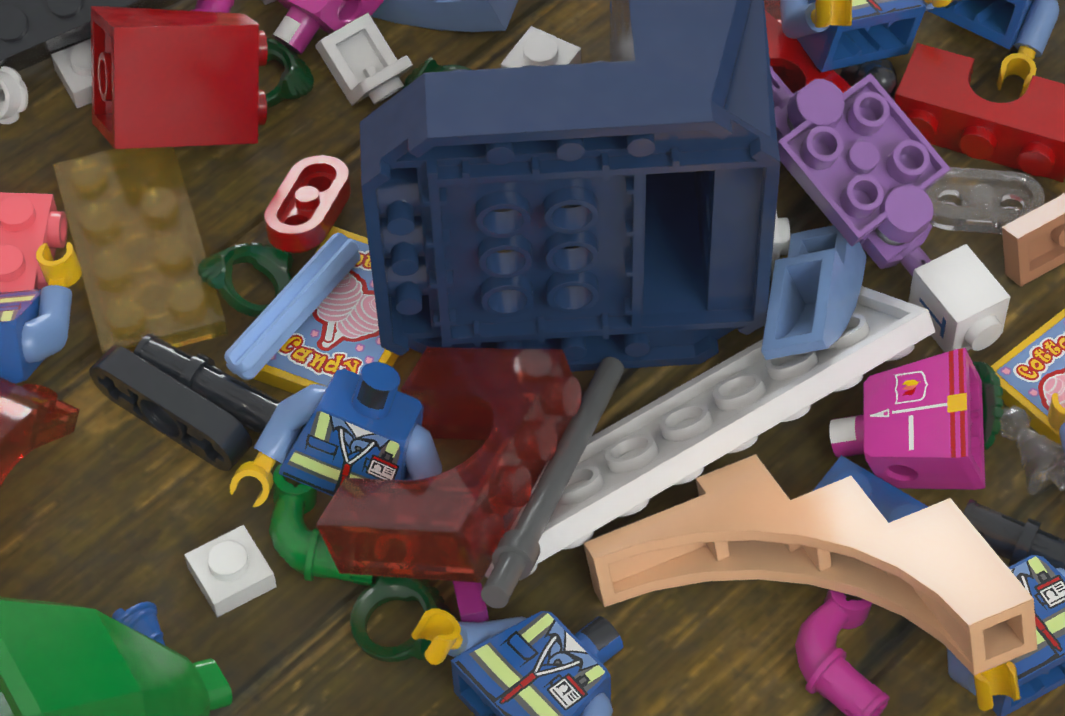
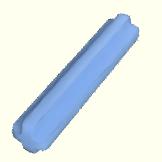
(292, 306)

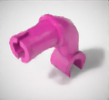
(825, 664)

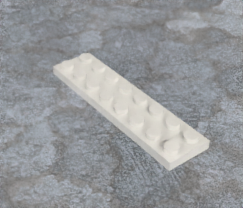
(718, 416)

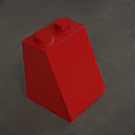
(176, 77)

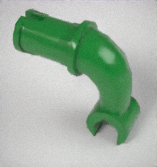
(294, 542)

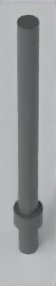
(520, 547)

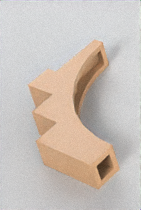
(746, 528)

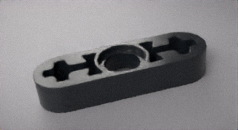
(171, 407)

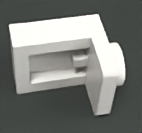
(363, 61)

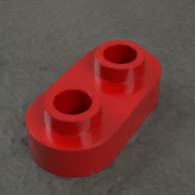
(307, 203)

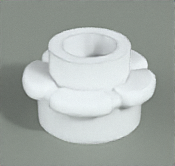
(12, 95)

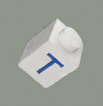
(962, 300)

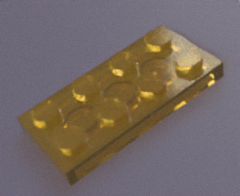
(138, 247)

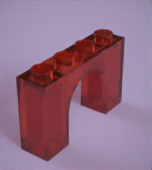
(455, 519)

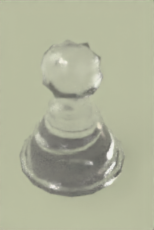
(1040, 457)

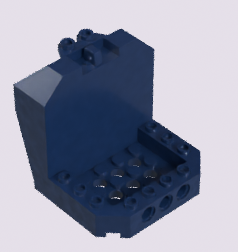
(658, 149)

